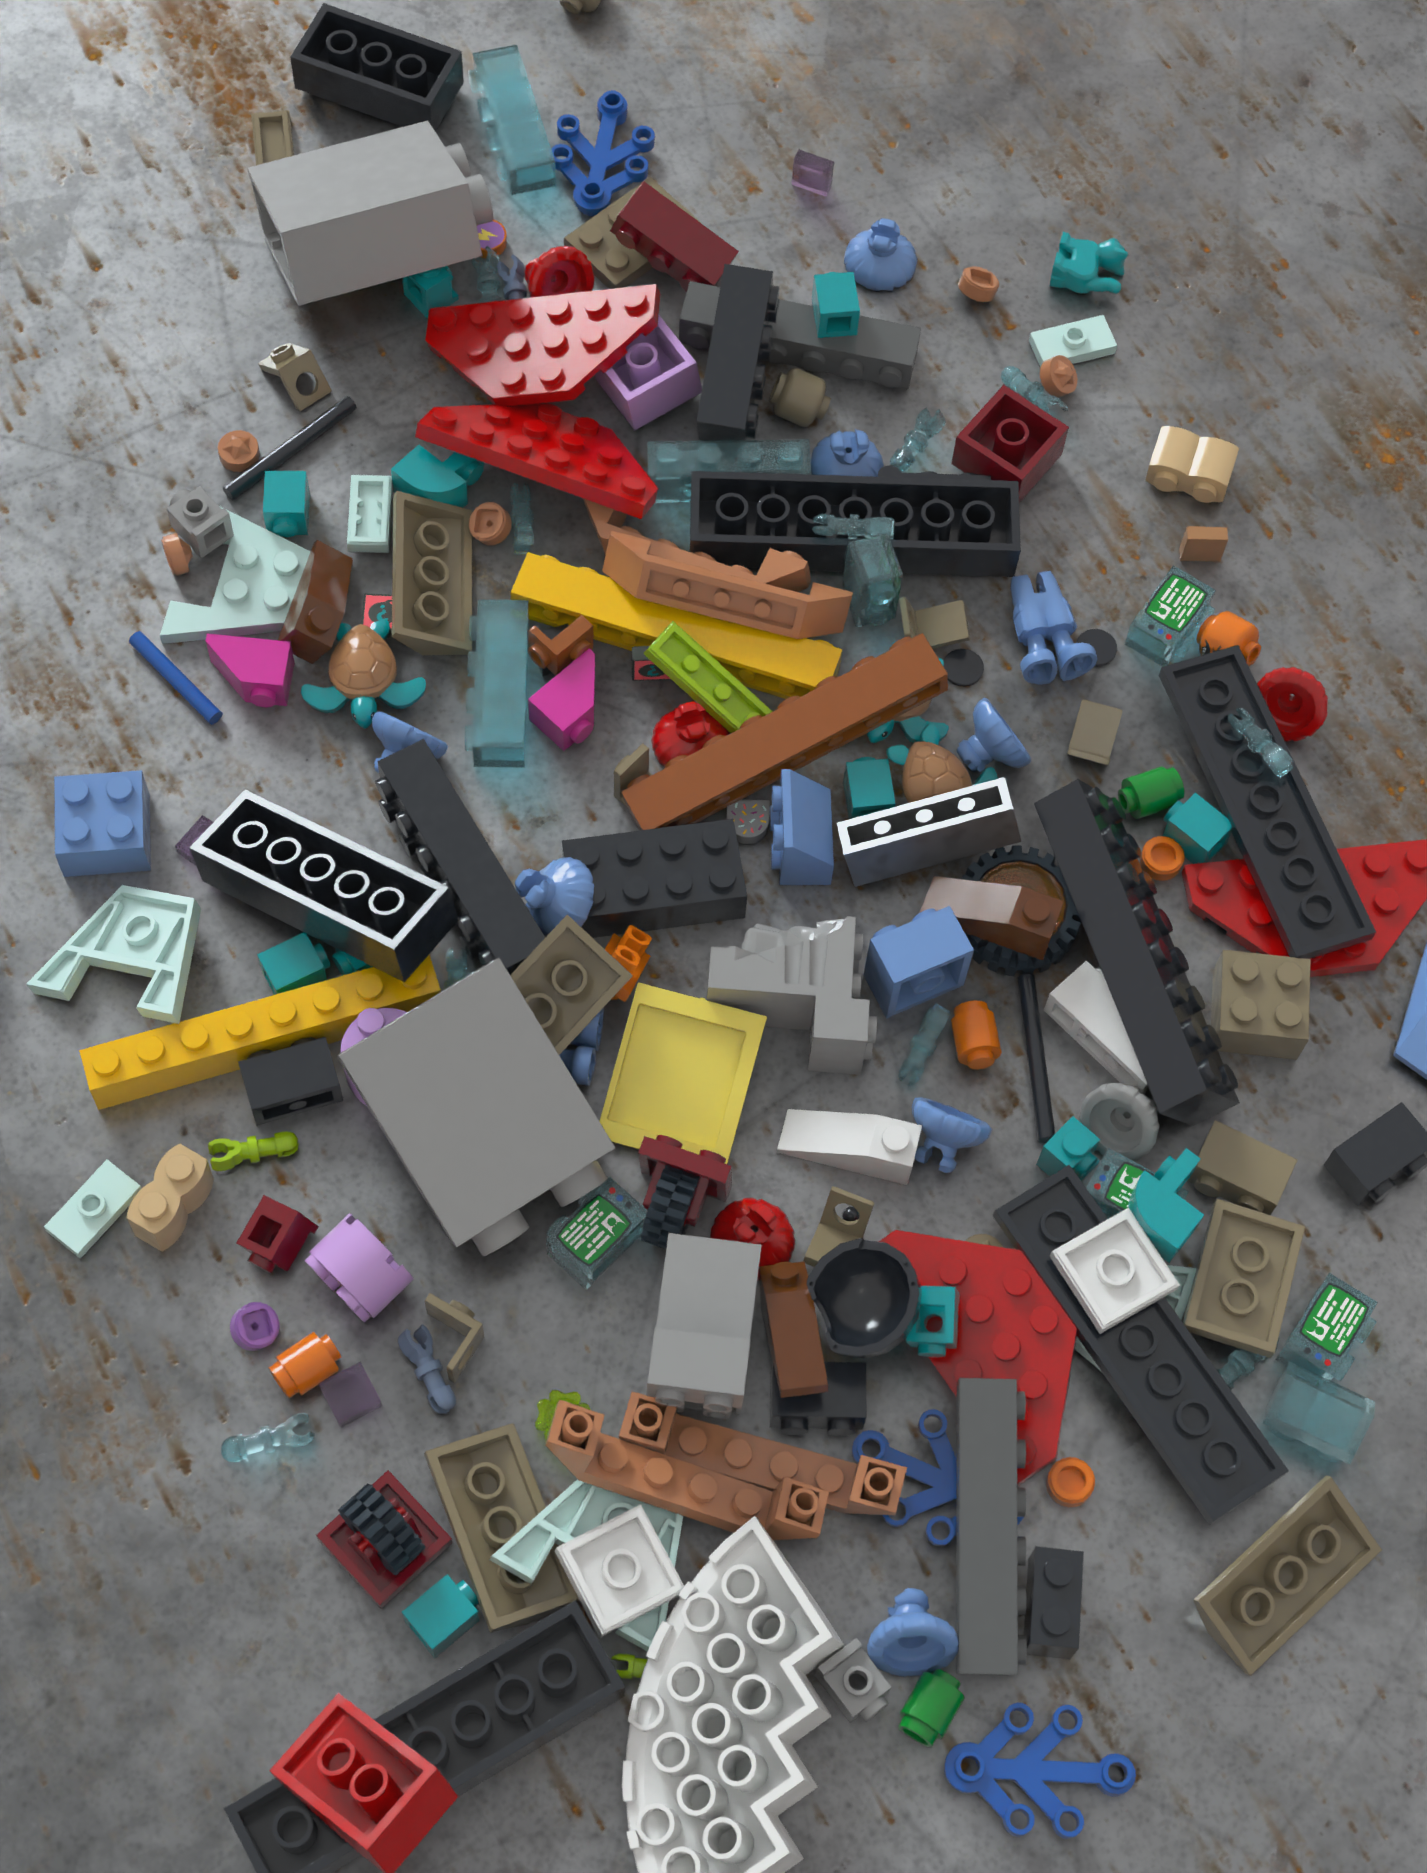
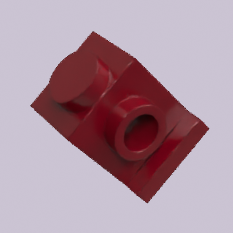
(275, 1235)

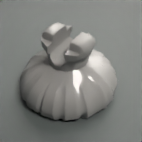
(1121, 1119)

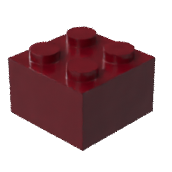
(1010, 441)

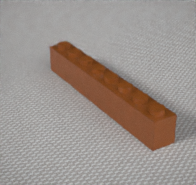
(788, 737)

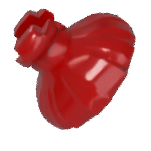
(559, 272)
(1298, 714)
(684, 732)
(772, 1226)

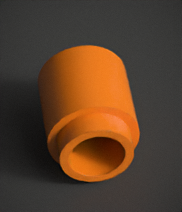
(975, 1035)
(305, 1364)

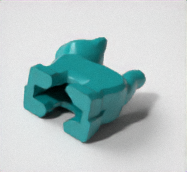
(1079, 261)

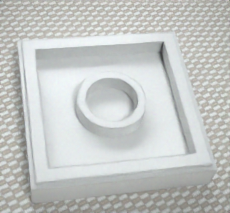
(1114, 1270)
(619, 1570)

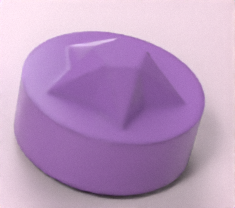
(254, 1326)

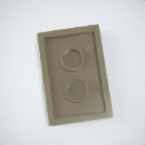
(611, 260)
(1243, 1278)

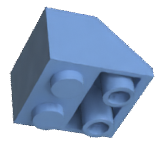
(801, 831)

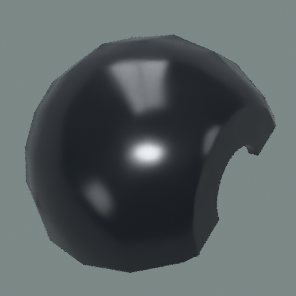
(865, 1297)

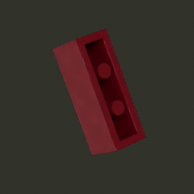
(672, 239)

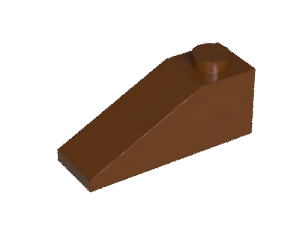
(318, 603)
(998, 912)
(792, 1329)

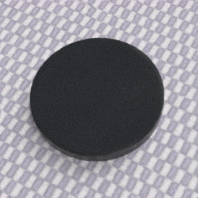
(1102, 642)
(963, 667)

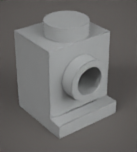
(199, 520)
(834, 1678)

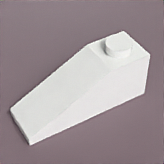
(1091, 1018)
(852, 1142)

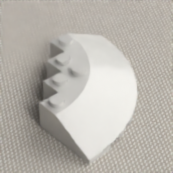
(721, 1713)

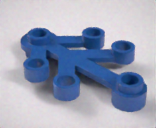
(594, 193)
(941, 1480)
(1031, 1771)

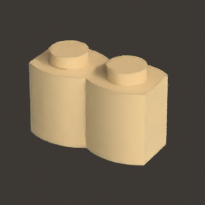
(1192, 464)
(162, 1206)

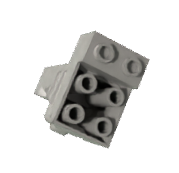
(803, 983)
(704, 1325)

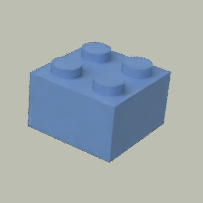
(102, 823)
(917, 960)

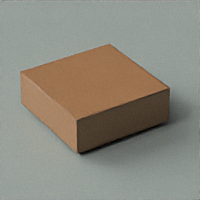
(1203, 543)

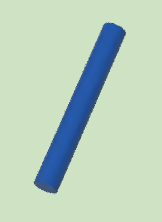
(175, 678)

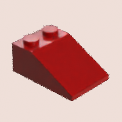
(365, 1783)

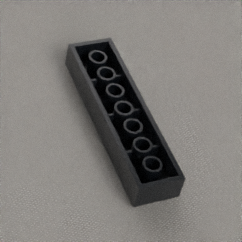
(937, 522)
(1137, 954)
(461, 1725)

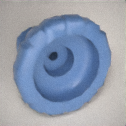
(881, 257)
(846, 455)
(398, 735)
(991, 741)
(557, 891)
(947, 1130)
(912, 1638)

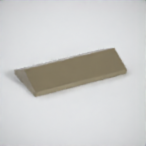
(431, 575)
(568, 981)
(489, 1500)
(1286, 1576)

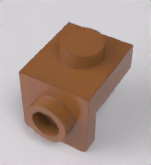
(563, 648)

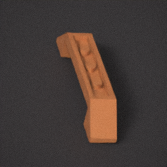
(778, 569)
(722, 594)
(678, 1486)
(853, 1488)

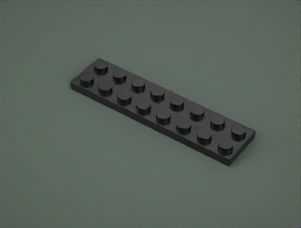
(1269, 815)
(1150, 1362)

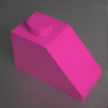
(254, 667)
(566, 703)

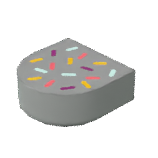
(750, 819)

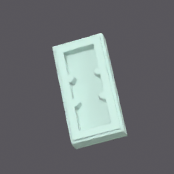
(1074, 340)
(369, 513)
(93, 1209)

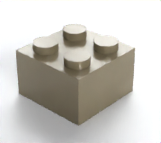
(1261, 1004)

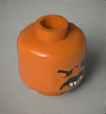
(1226, 631)

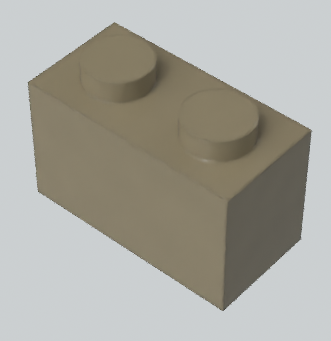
(1241, 1169)

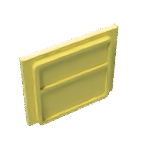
(681, 1071)

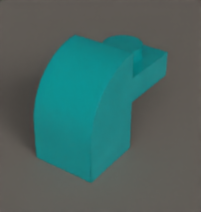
(440, 481)
(1159, 1209)

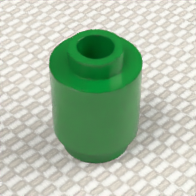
(1151, 791)
(931, 1707)

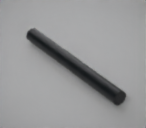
(289, 447)
(1036, 1057)

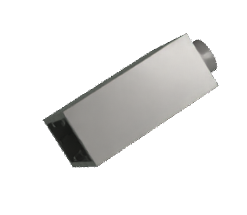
(369, 211)
(479, 1108)

